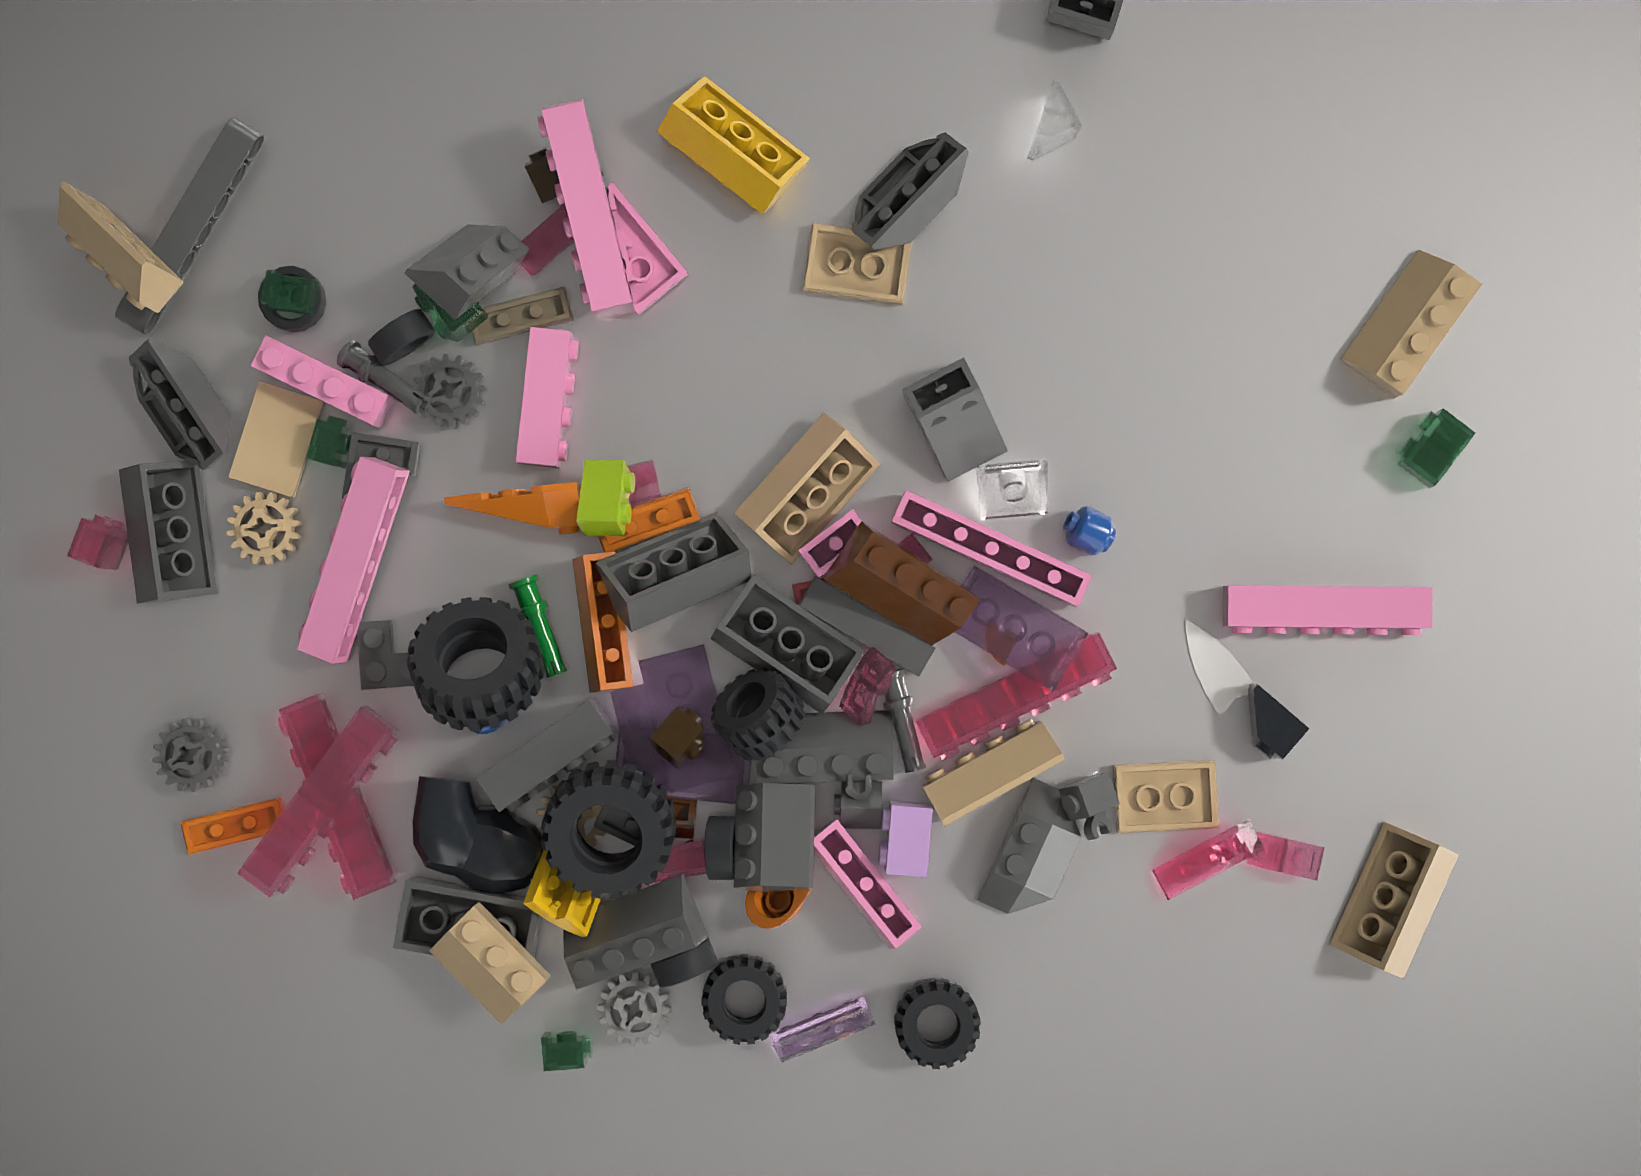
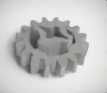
(619, 1003)

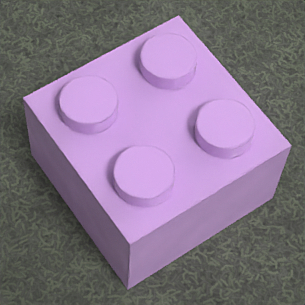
(907, 838)

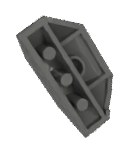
(910, 192)
(181, 403)
(1032, 853)

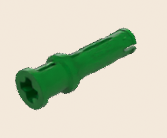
(534, 610)

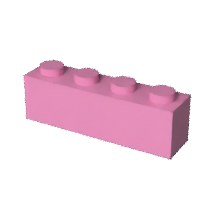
(322, 381)
(545, 397)
(864, 885)

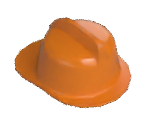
(774, 907)

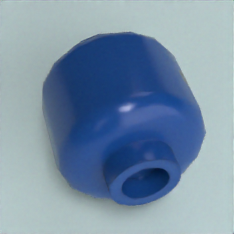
(1089, 530)

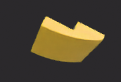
(559, 902)

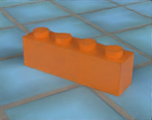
(601, 628)

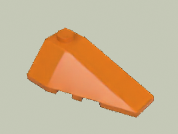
(545, 506)

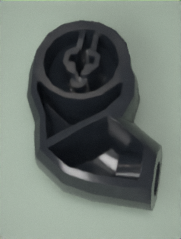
(473, 840)

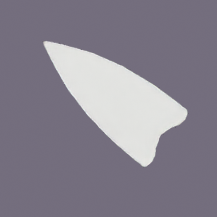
(1216, 668)

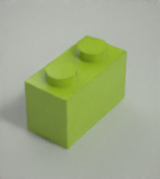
(605, 498)

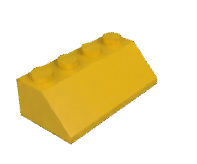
(732, 144)

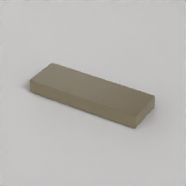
(520, 314)

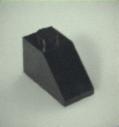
(1273, 724)

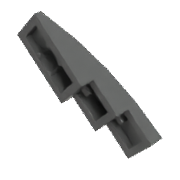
(866, 626)

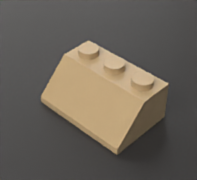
(490, 963)

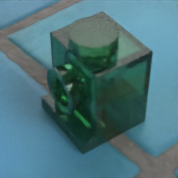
(329, 442)
(565, 1051)

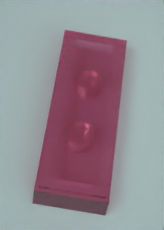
(546, 242)

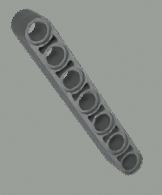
(198, 211)

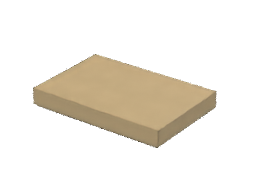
(850, 268)
(276, 439)
(1166, 796)

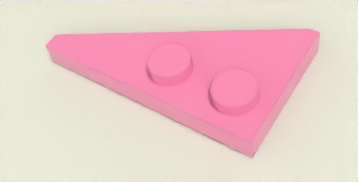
(647, 261)

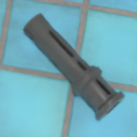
(371, 371)
(898, 704)

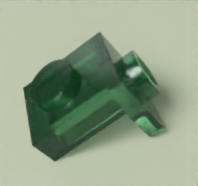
(288, 293)

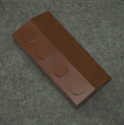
(901, 586)

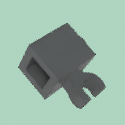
(1089, 800)
(859, 803)

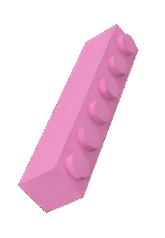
(586, 203)
(991, 549)
(352, 559)
(1327, 607)

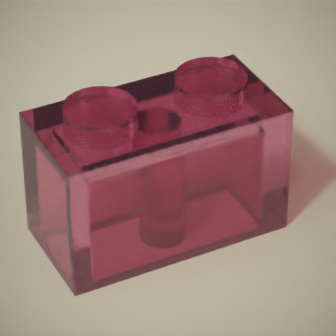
(99, 542)

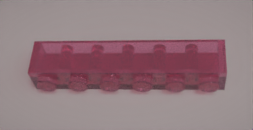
(1008, 699)
(318, 801)
(354, 837)

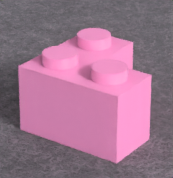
(825, 548)

